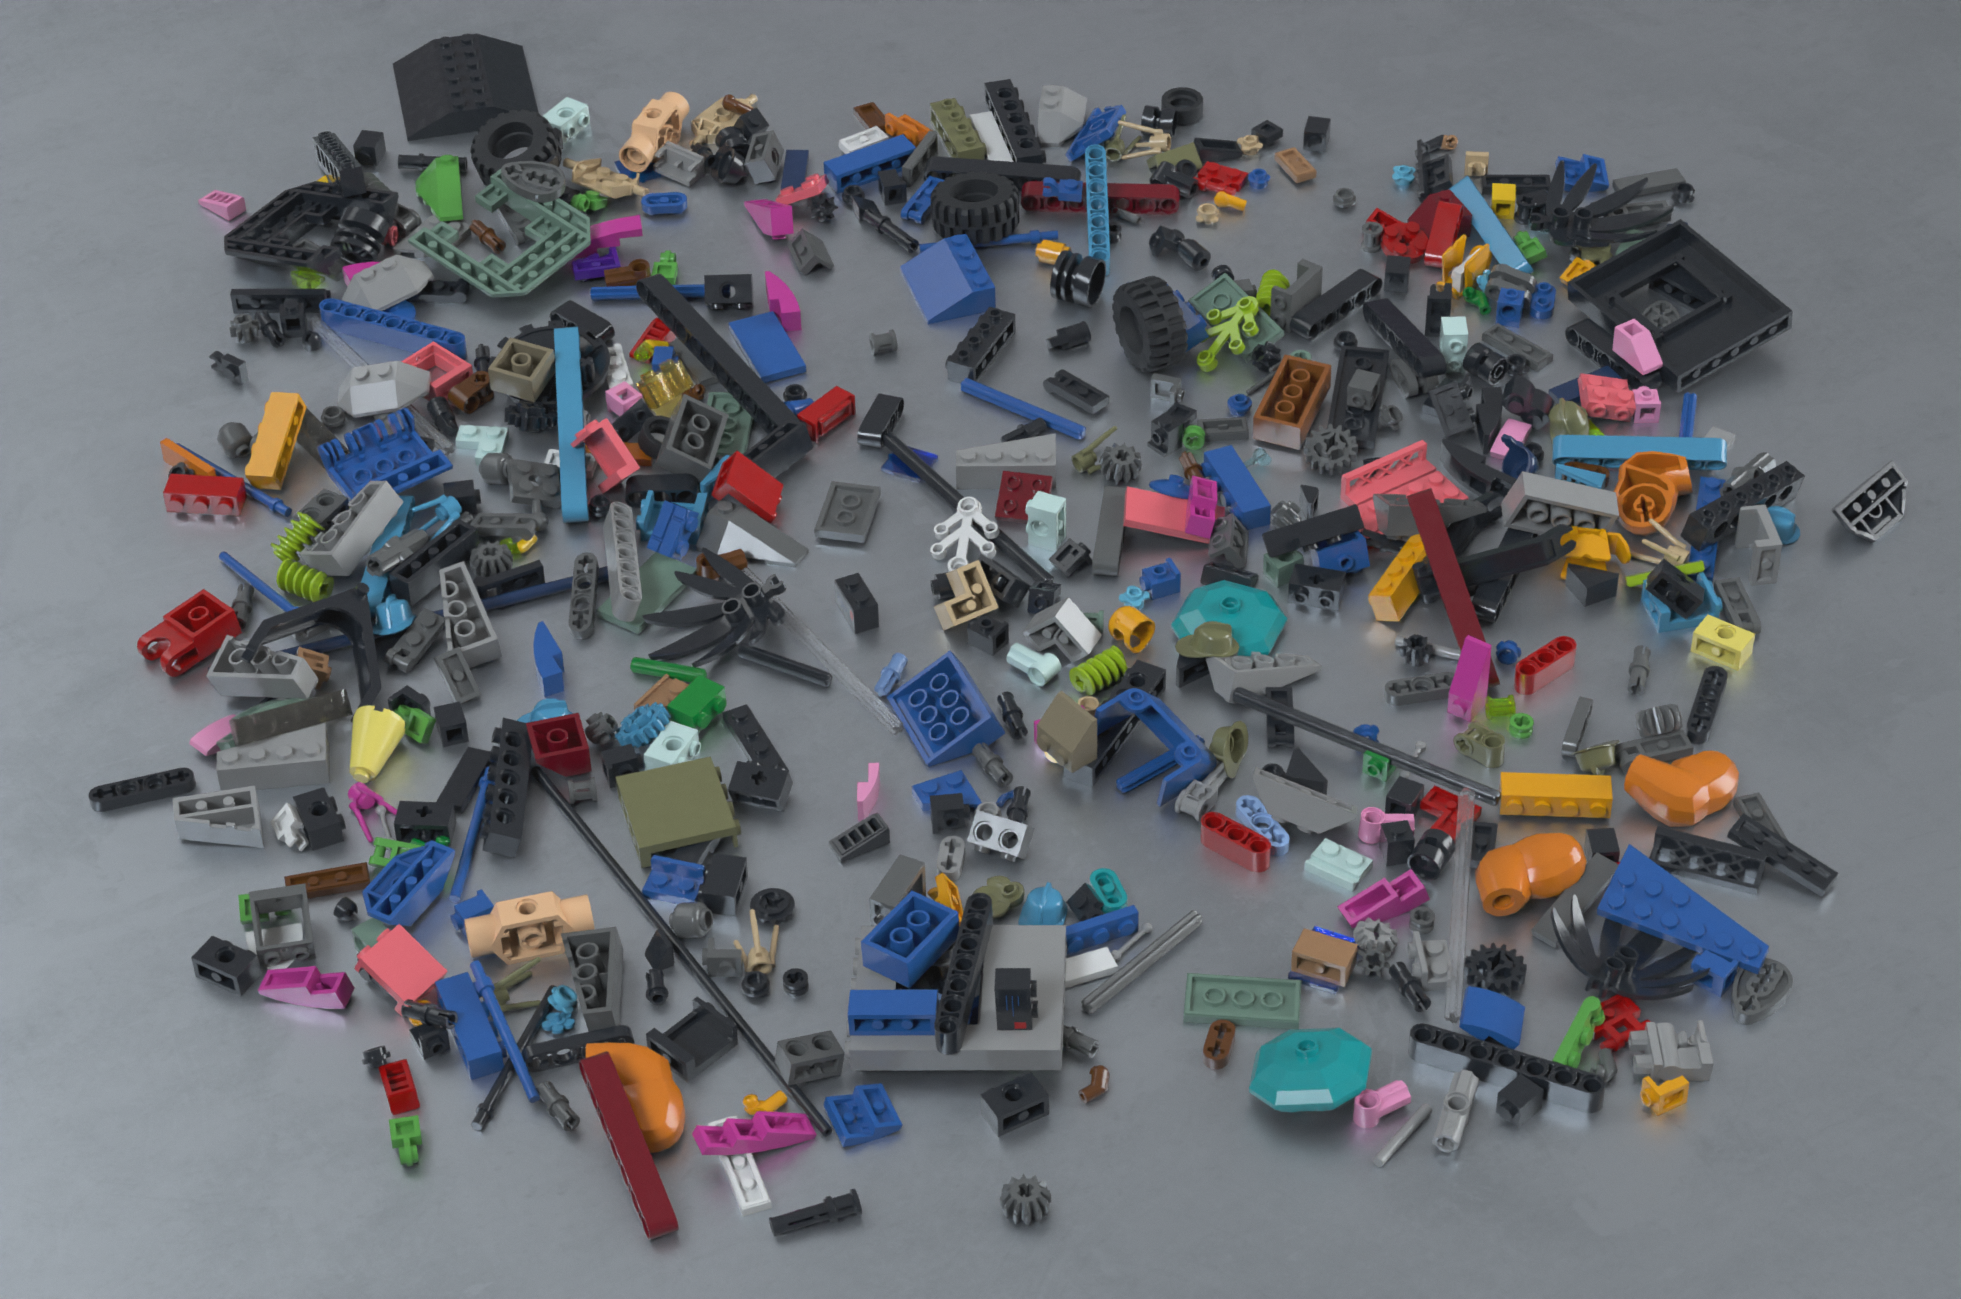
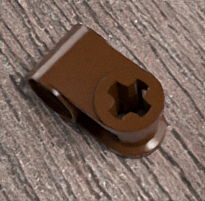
(471, 392)

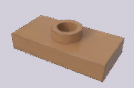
(1295, 165)

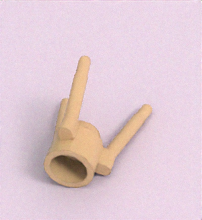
(1158, 143)
(1674, 555)
(759, 958)

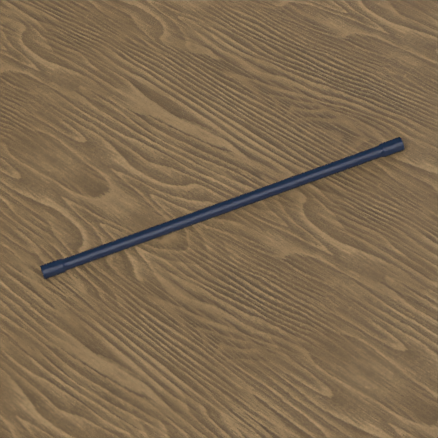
(489, 604)

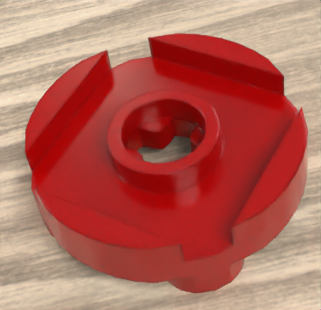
(1406, 232)

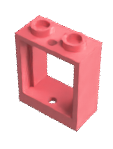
(436, 355)

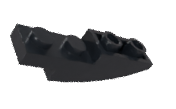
(1471, 472)

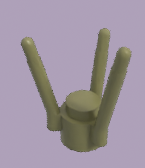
(1116, 148)
(1086, 458)
(512, 979)

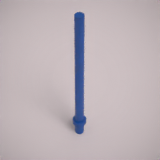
(274, 504)
(256, 582)
(470, 841)

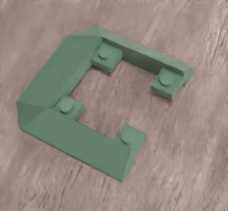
(555, 226)

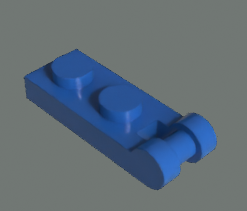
(920, 201)

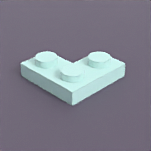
(483, 438)

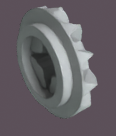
(1364, 932)

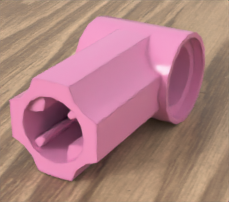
(1371, 822)
(1376, 1103)

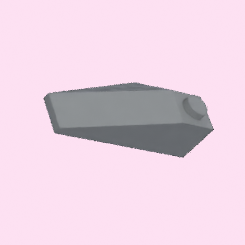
(1257, 672)

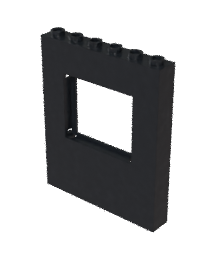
(1706, 336)

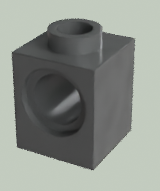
(1363, 389)

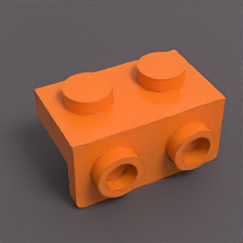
(907, 126)

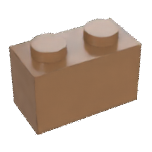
(1324, 957)

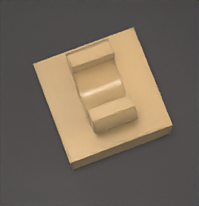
(1476, 163)

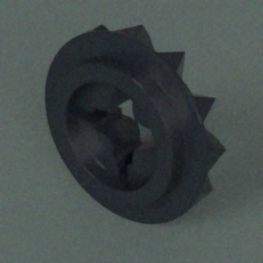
(776, 898)

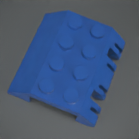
(376, 456)

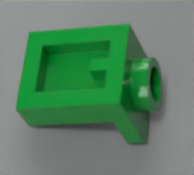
(1377, 766)

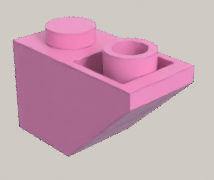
(1636, 347)

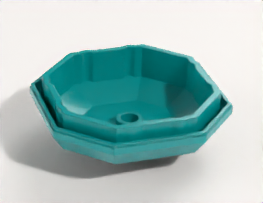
(1250, 612)
(1310, 1070)

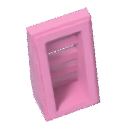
(224, 204)

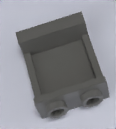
(1303, 291)

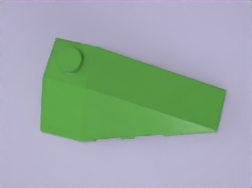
(442, 188)

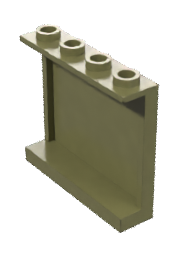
(676, 807)

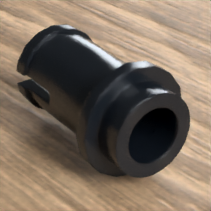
(656, 991)

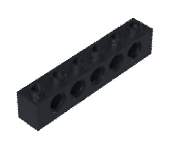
(1013, 122)
(339, 164)
(1722, 515)
(1109, 743)
(507, 789)

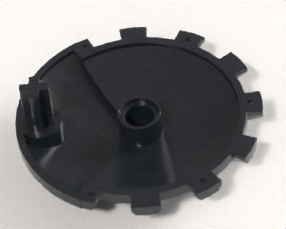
(593, 361)

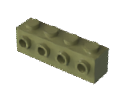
(956, 130)

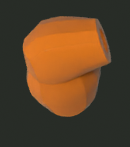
(1683, 790)

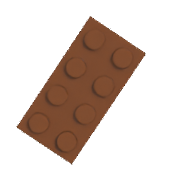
(1292, 402)

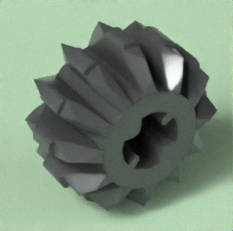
(1120, 463)
(490, 559)
(1658, 720)
(1025, 1199)

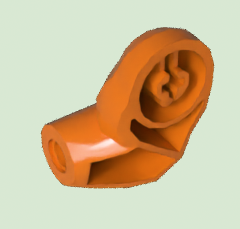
(1650, 489)
(1528, 870)
(650, 1091)

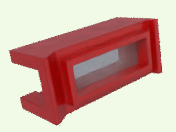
(827, 412)

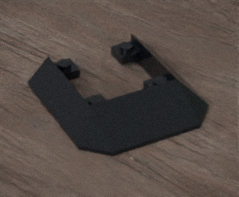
(274, 228)

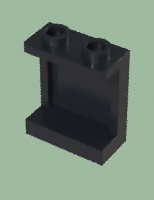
(695, 1040)

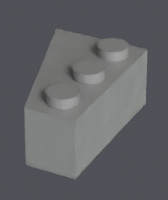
(220, 817)

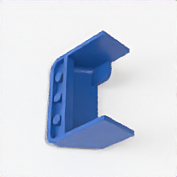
(1188, 750)

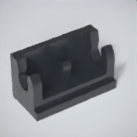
(1437, 306)

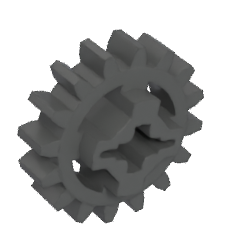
(1330, 449)

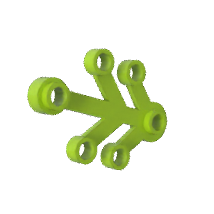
(1245, 309)

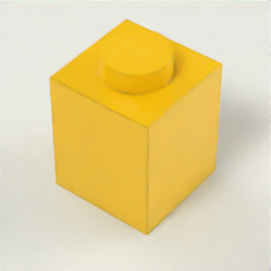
(1503, 200)

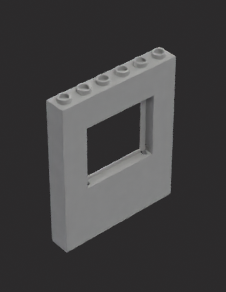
(984, 1047)

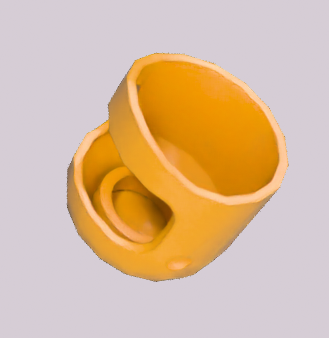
(1128, 622)

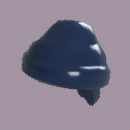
(1518, 458)

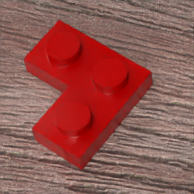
(1445, 807)

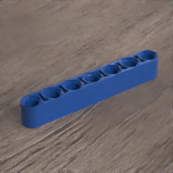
(388, 328)

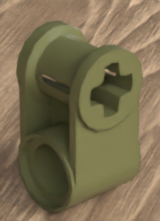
(1483, 743)

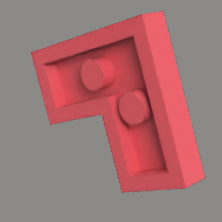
(812, 186)

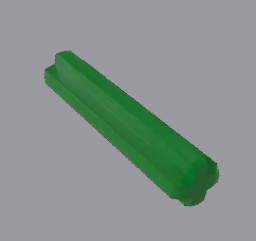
(660, 668)

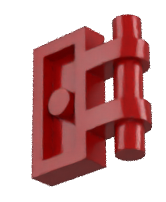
(1221, 178)
(1618, 1012)

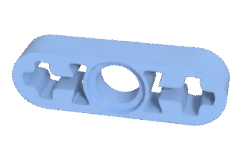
(1244, 814)

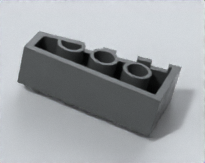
(597, 973)

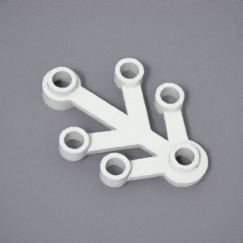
(967, 511)

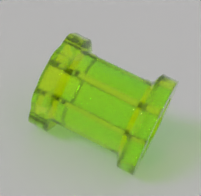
(1499, 707)

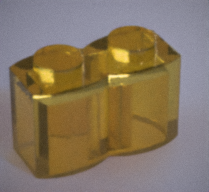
(664, 384)

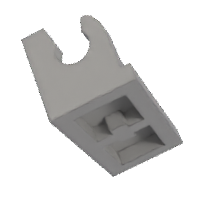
(679, 164)

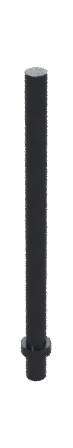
(485, 1110)

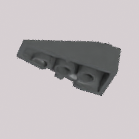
(1396, 518)
(735, 528)

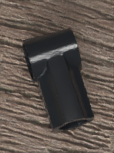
(1168, 174)

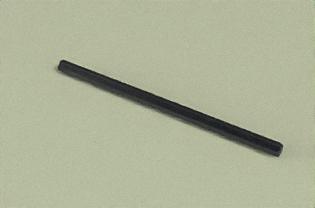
(953, 497)
(1361, 744)

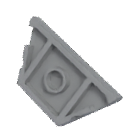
(459, 225)

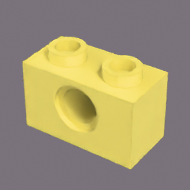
(1722, 642)

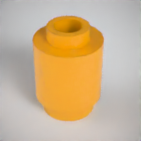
(1049, 251)

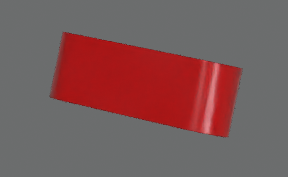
(1443, 232)
(1545, 665)
(1235, 842)

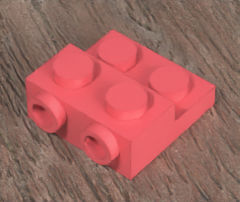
(1606, 397)

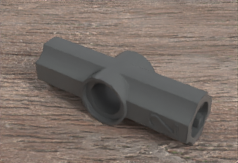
(1740, 475)
(395, 552)

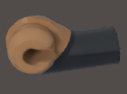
(1442, 142)

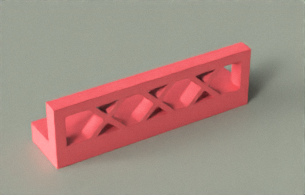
(1386, 479)

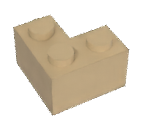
(971, 598)

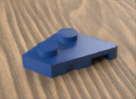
(947, 784)

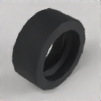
(1184, 96)
(646, 441)

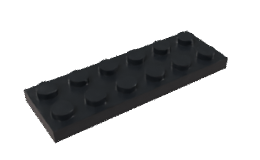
(1360, 422)

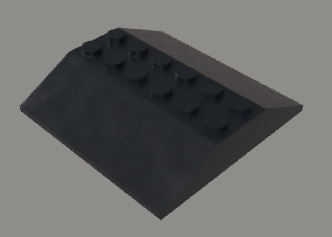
(461, 84)

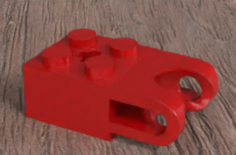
(189, 633)

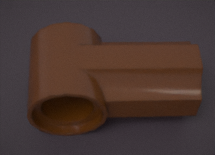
(627, 275)
(735, 557)

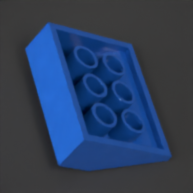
(949, 280)
(945, 711)

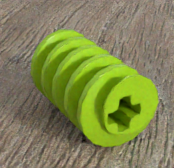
(1269, 280)
(296, 537)
(304, 581)
(1099, 671)

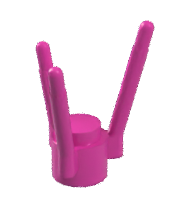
(364, 798)

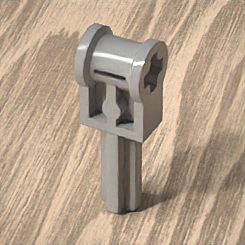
(1201, 796)

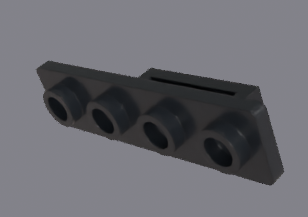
(1433, 174)
(1309, 532)

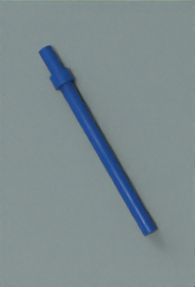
(1033, 237)
(486, 989)

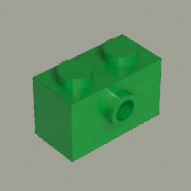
(698, 703)

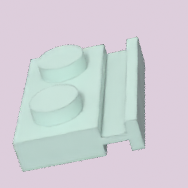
(1338, 864)

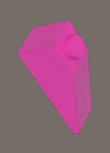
(771, 217)
(1470, 679)

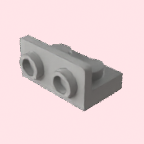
(1429, 962)

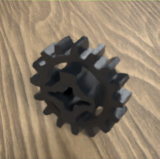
(530, 416)
(1495, 969)

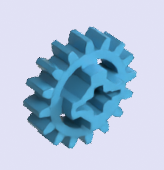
(643, 725)

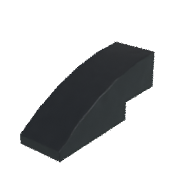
(1489, 417)

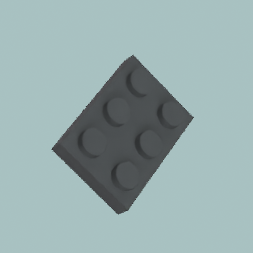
(847, 512)

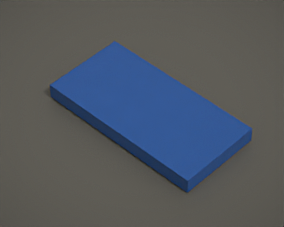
(767, 347)

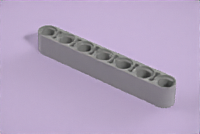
(622, 562)

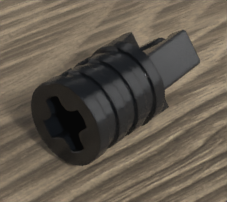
(1070, 336)
(442, 415)

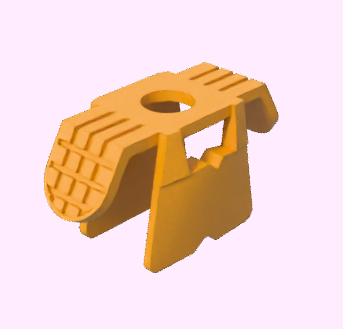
(1473, 267)
(1594, 548)

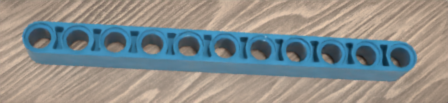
(570, 421)

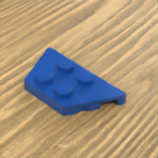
(1098, 128)

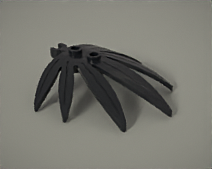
(1584, 225)
(744, 605)
(1622, 971)

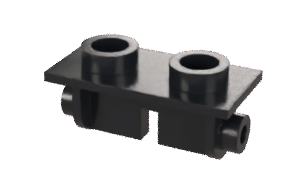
(632, 420)

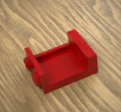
(749, 486)

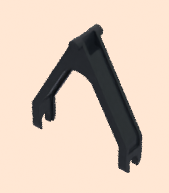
(1494, 562)
(345, 612)

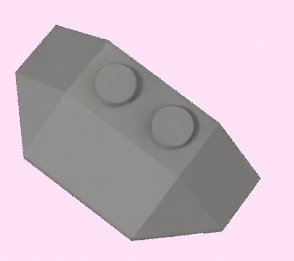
(1059, 115)
(388, 282)
(382, 388)
(1301, 805)

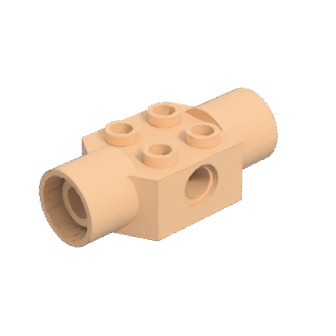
(652, 129)
(528, 927)

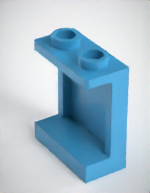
(651, 509)
(1668, 620)

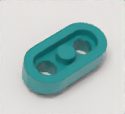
(1109, 889)

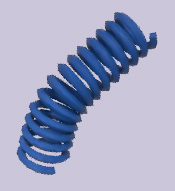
(1007, 797)

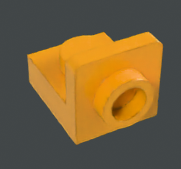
(1575, 269)
(1666, 1096)

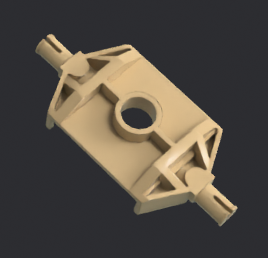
(714, 119)
(602, 180)

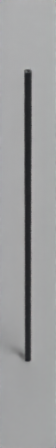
(684, 954)

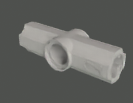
(1455, 1111)

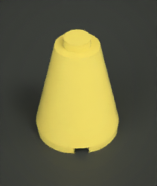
(373, 741)

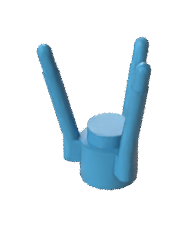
(447, 509)

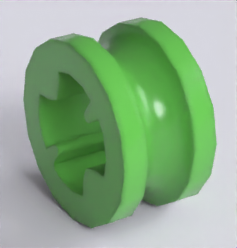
(1195, 443)
(1521, 726)

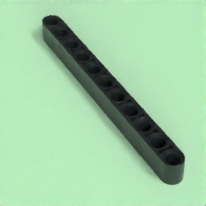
(714, 353)

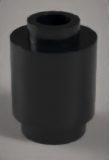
(1194, 254)
(941, 586)

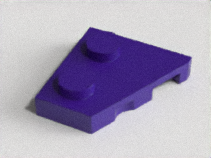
(594, 266)

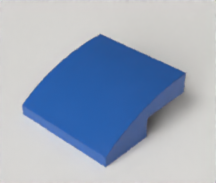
(1575, 169)
(1492, 1015)
(862, 1115)

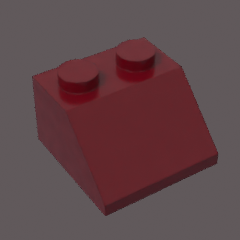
(1425, 213)
(560, 744)

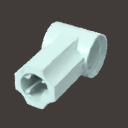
(1038, 667)

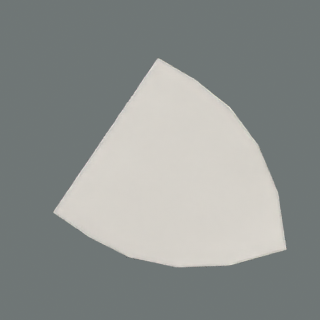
(276, 936)

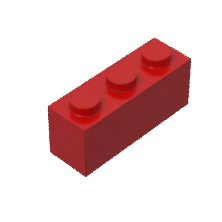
(205, 494)

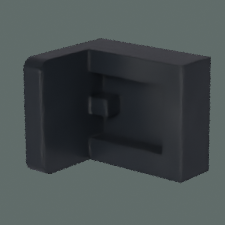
(1165, 238)
(410, 698)

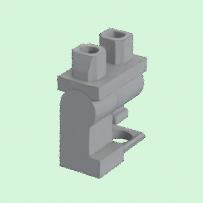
(1664, 1059)

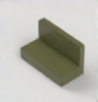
(1175, 155)

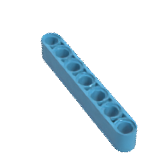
(1097, 204)
(1490, 227)
(1615, 450)
(399, 525)

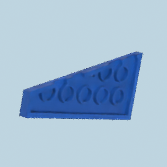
(1662, 906)

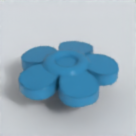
(558, 1022)

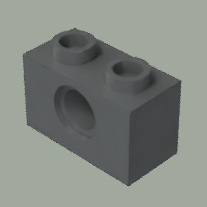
(764, 157)

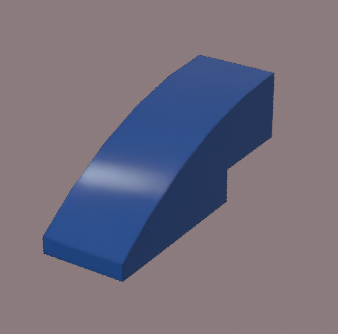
(548, 661)

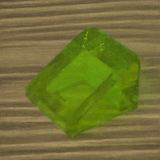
(306, 280)

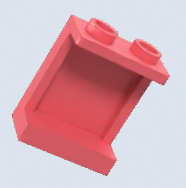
(608, 451)
(401, 966)

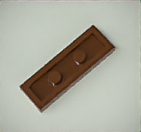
(332, 880)

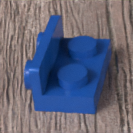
(673, 880)

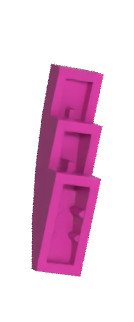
(610, 232)
(753, 1135)

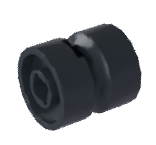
(1157, 119)
(734, 138)
(1485, 363)
(1431, 854)

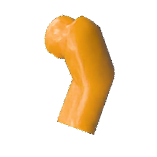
(1226, 200)
(771, 1104)

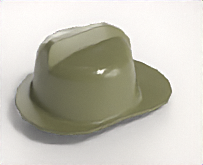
(1568, 419)
(1209, 640)
(1230, 746)
(1596, 757)

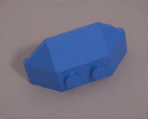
(408, 884)

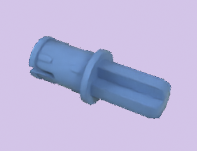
(891, 674)

